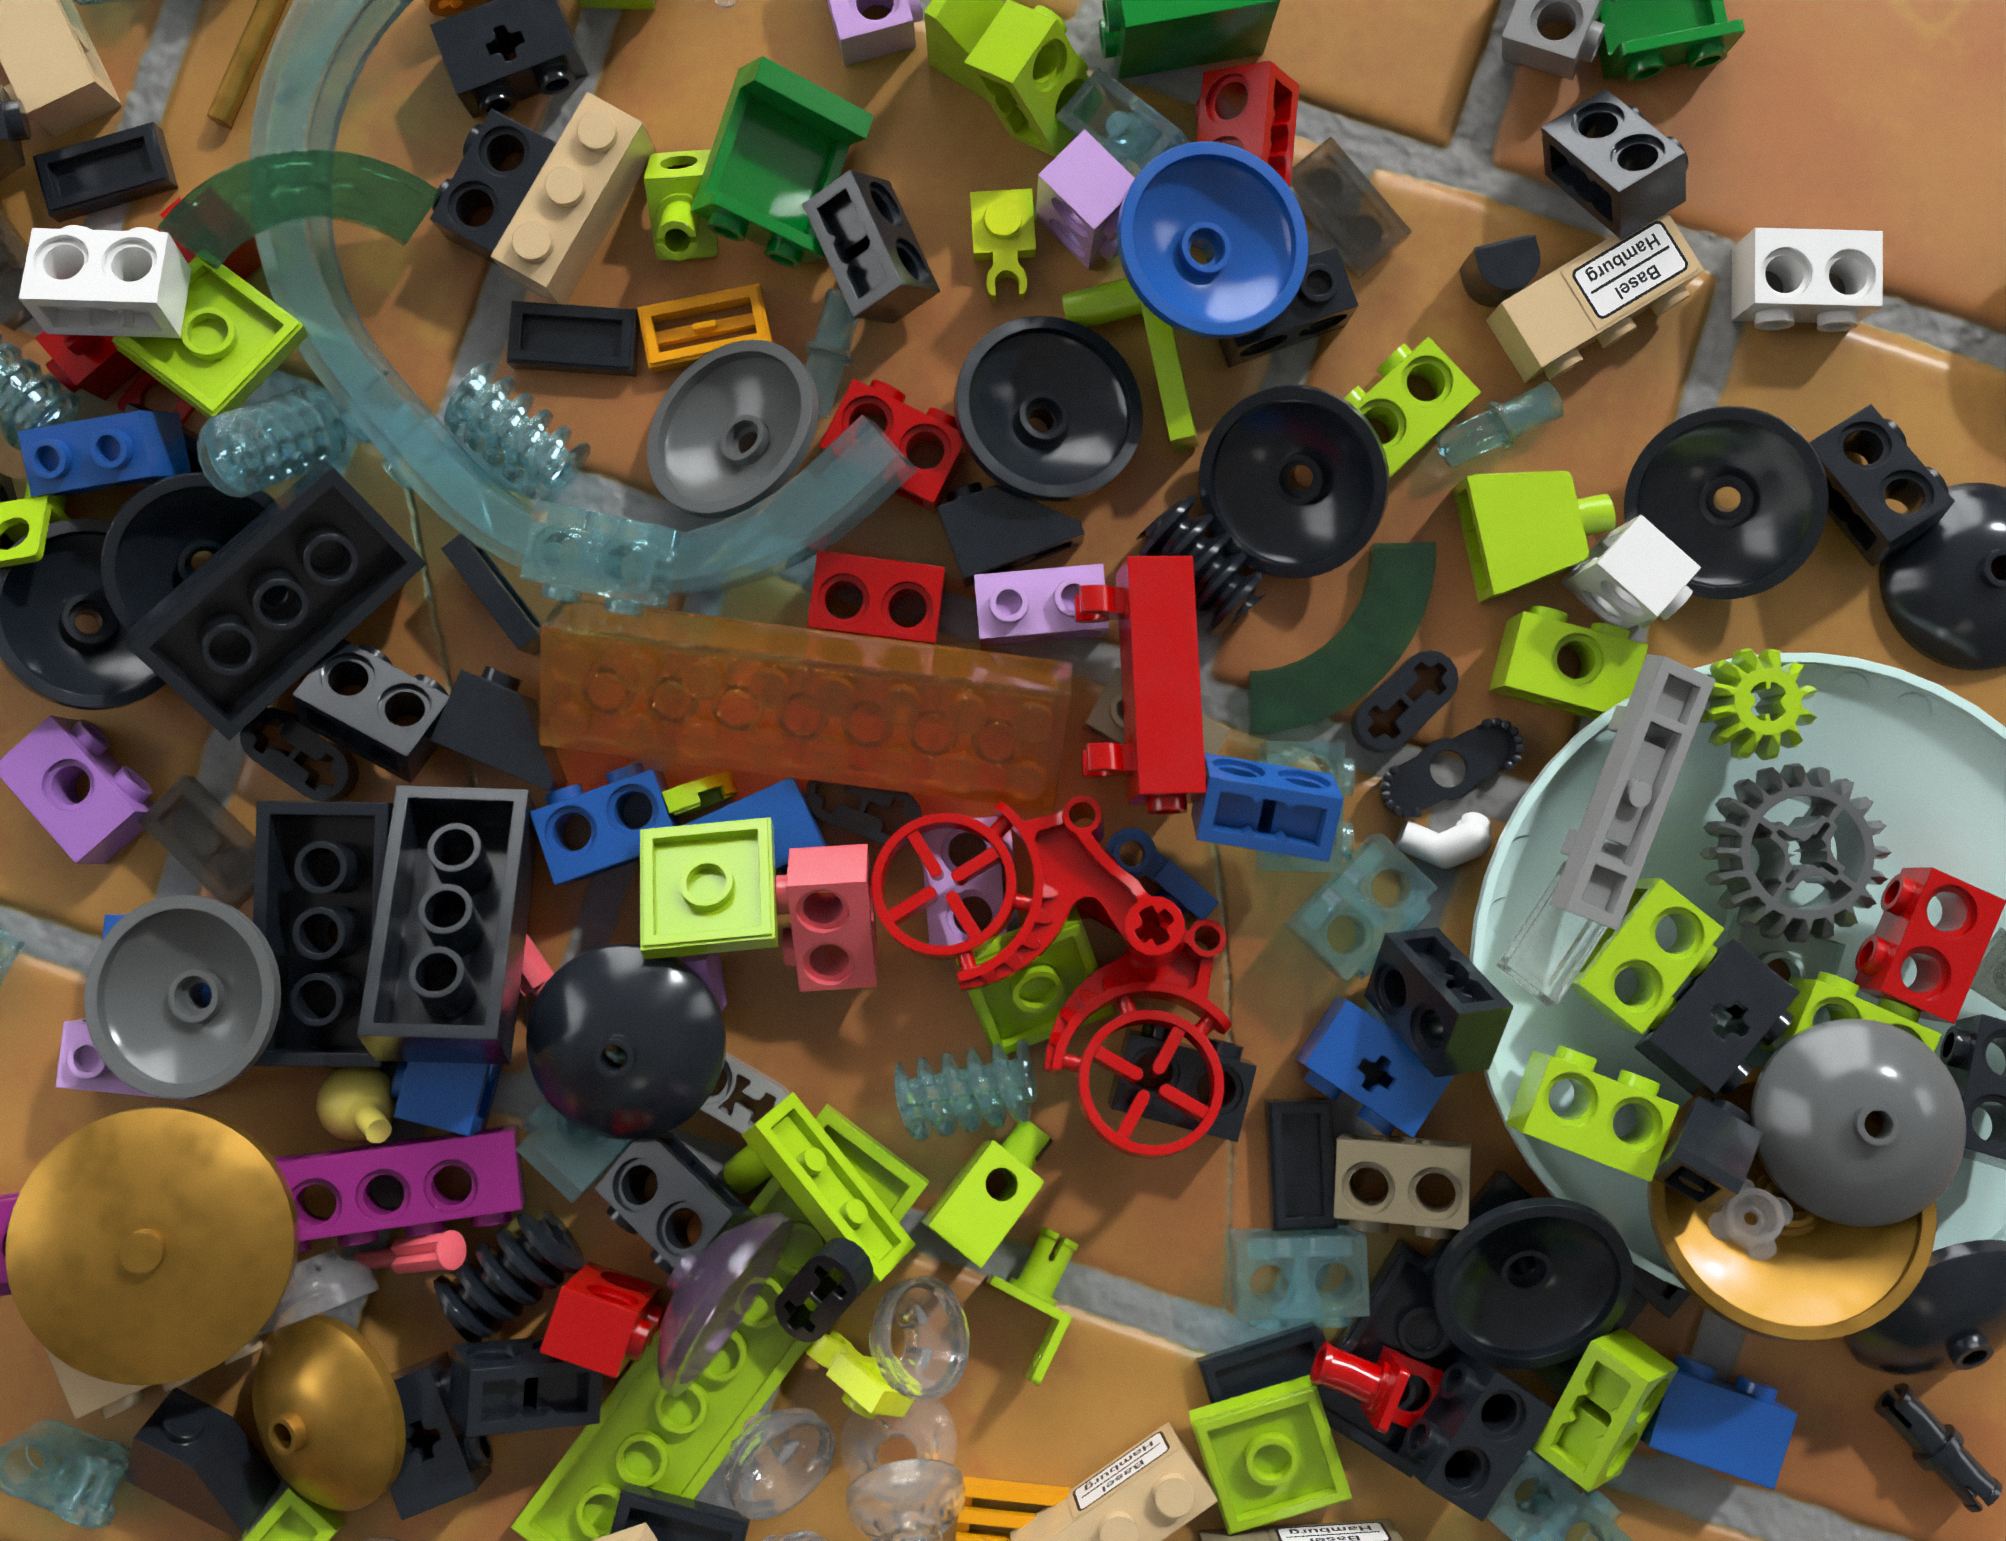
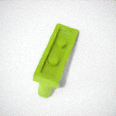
(1118, 301)
(819, 1181)

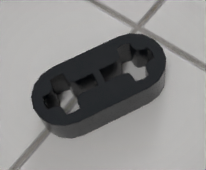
(1414, 712)
(291, 766)
(857, 820)
(822, 1289)

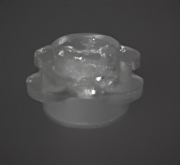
(1759, 1238)

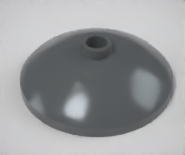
(732, 428)
(148, 1001)
(1814, 1114)

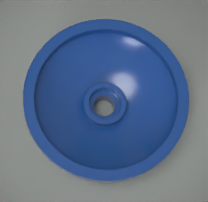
(1232, 212)

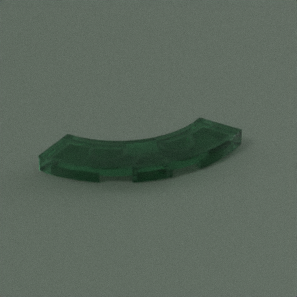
(294, 187)
(1359, 654)

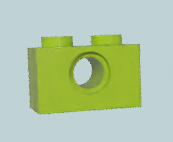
(1530, 670)

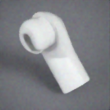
(1449, 848)

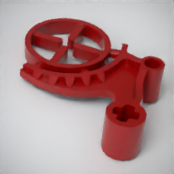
(1066, 870)
(1121, 981)

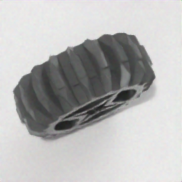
(1829, 815)

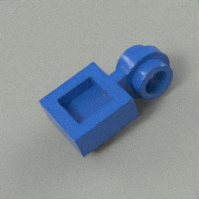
(1164, 874)

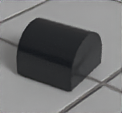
(1500, 269)

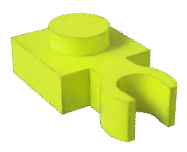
(1003, 233)
(858, 1376)

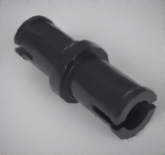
(1938, 1447)

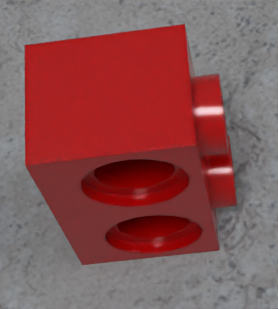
(1268, 116)
(906, 429)
(881, 585)
(1943, 954)
(603, 1319)

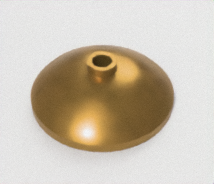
(329, 1413)

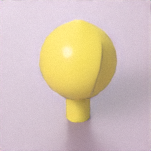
(356, 1104)

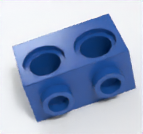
(103, 453)
(1268, 808)
(611, 839)

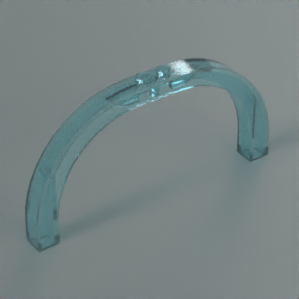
(301, 109)

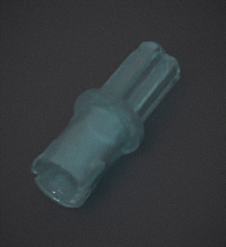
(830, 349)
(1500, 424)

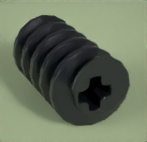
(1215, 577)
(510, 1277)

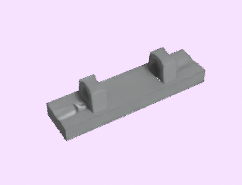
(1632, 791)

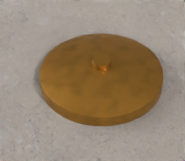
(152, 1245)
(1823, 1274)

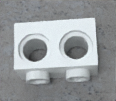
(1803, 264)
(105, 282)
(1633, 576)

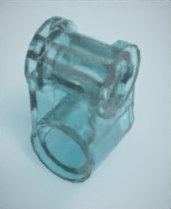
(77, 1476)

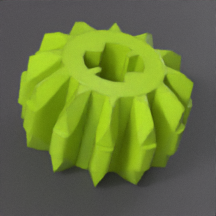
(1778, 709)

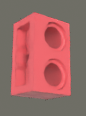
(830, 932)

